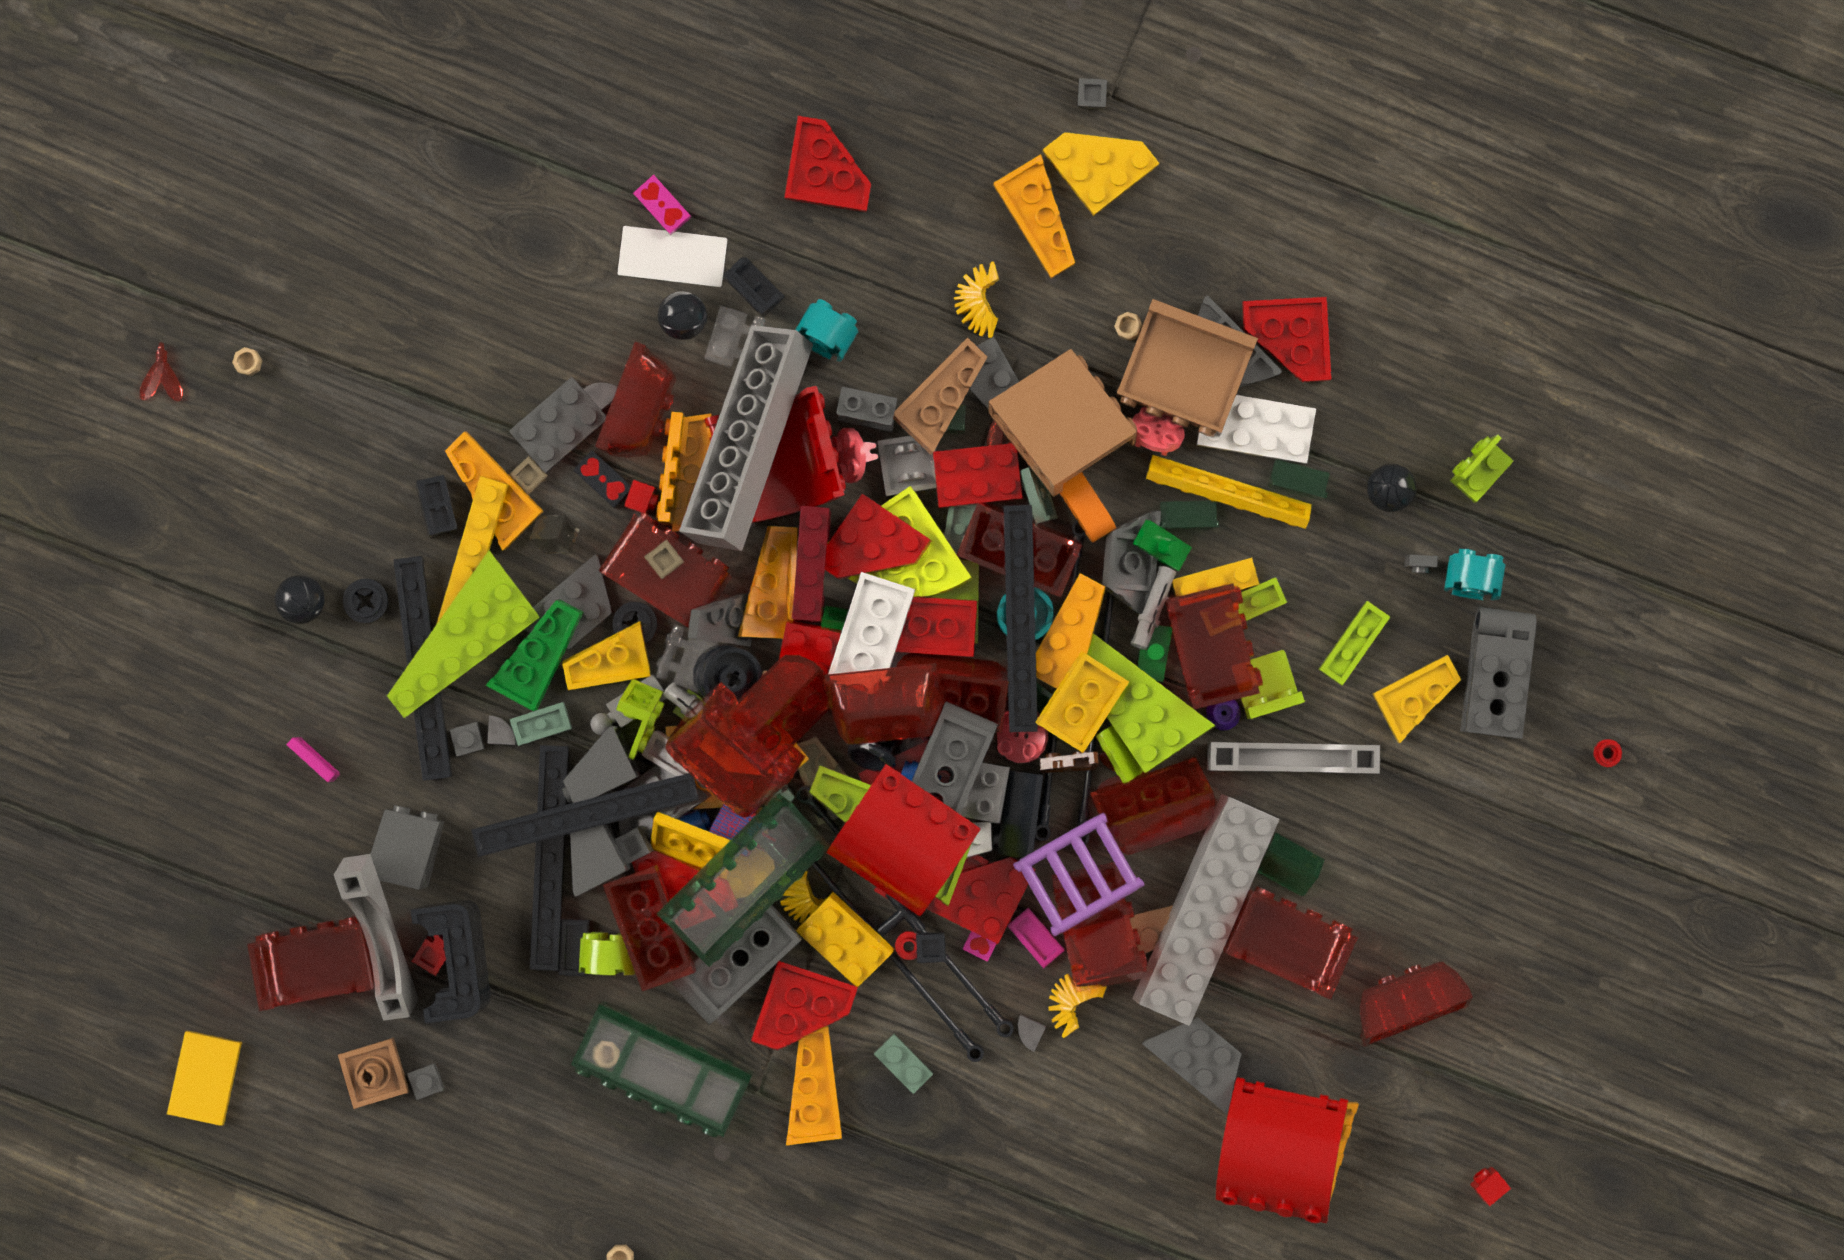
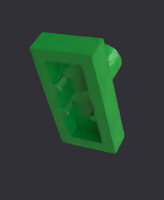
(1162, 545)
(1154, 659)

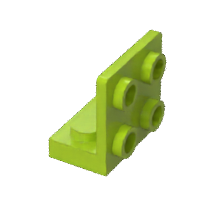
(1480, 471)
(1277, 689)
(641, 703)
(1119, 754)

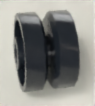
(720, 660)

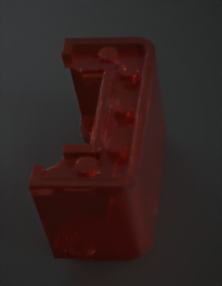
(686, 588)
(1213, 645)
(729, 757)
(1290, 942)
(1104, 945)
(310, 963)

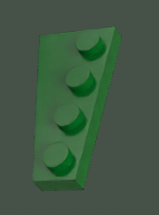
(535, 661)

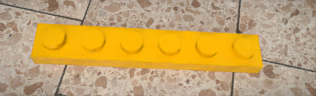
(1229, 491)
(476, 536)

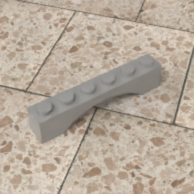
(1293, 757)
(364, 895)

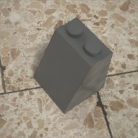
(602, 768)
(406, 847)
(595, 858)

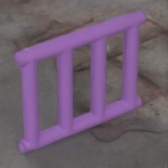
(1107, 897)

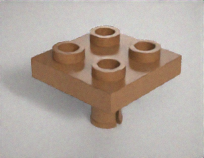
(373, 1073)

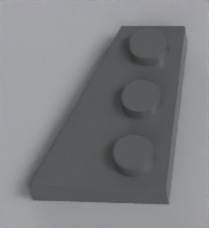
(720, 621)

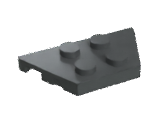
(1260, 365)
(1128, 569)
(585, 591)
(646, 820)
(1200, 1059)

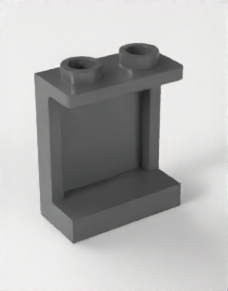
(867, 409)

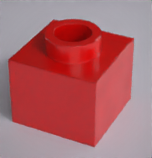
(642, 497)
(1489, 1185)

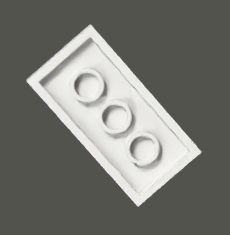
(1265, 430)
(872, 625)

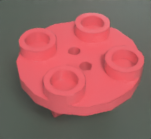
(1157, 433)
(852, 454)
(1020, 748)

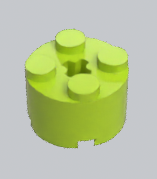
(604, 955)

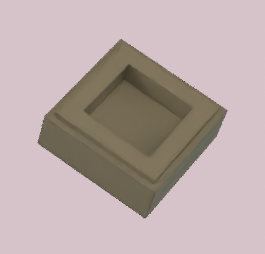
(528, 475)
(664, 559)

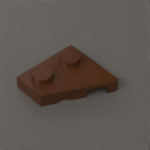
(1069, 763)

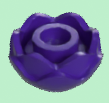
(1225, 722)

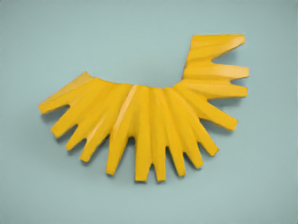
(975, 301)
(801, 899)
(1069, 1001)

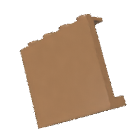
(1186, 368)
(1061, 420)

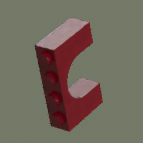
(810, 564)

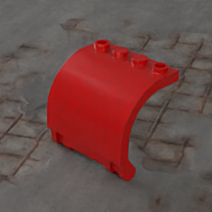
(804, 462)
(903, 840)
(1280, 1151)

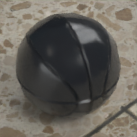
(682, 315)
(1391, 488)
(299, 599)

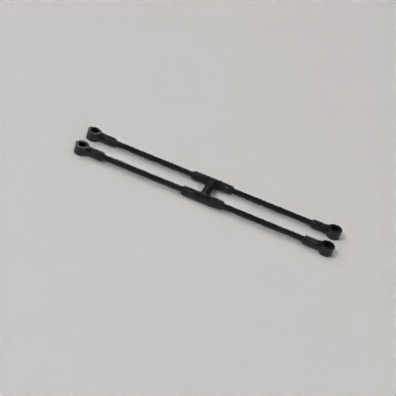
(1045, 808)
(901, 914)

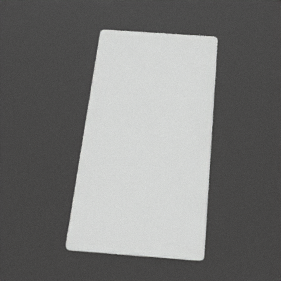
(673, 257)

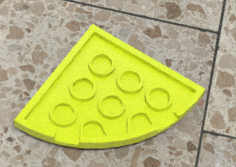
(939, 566)

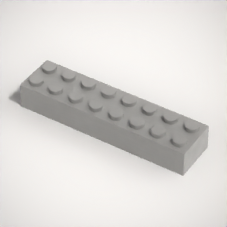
(746, 437)
(1205, 909)

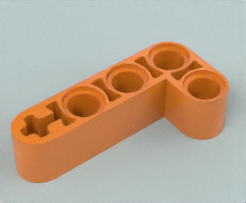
(1087, 508)

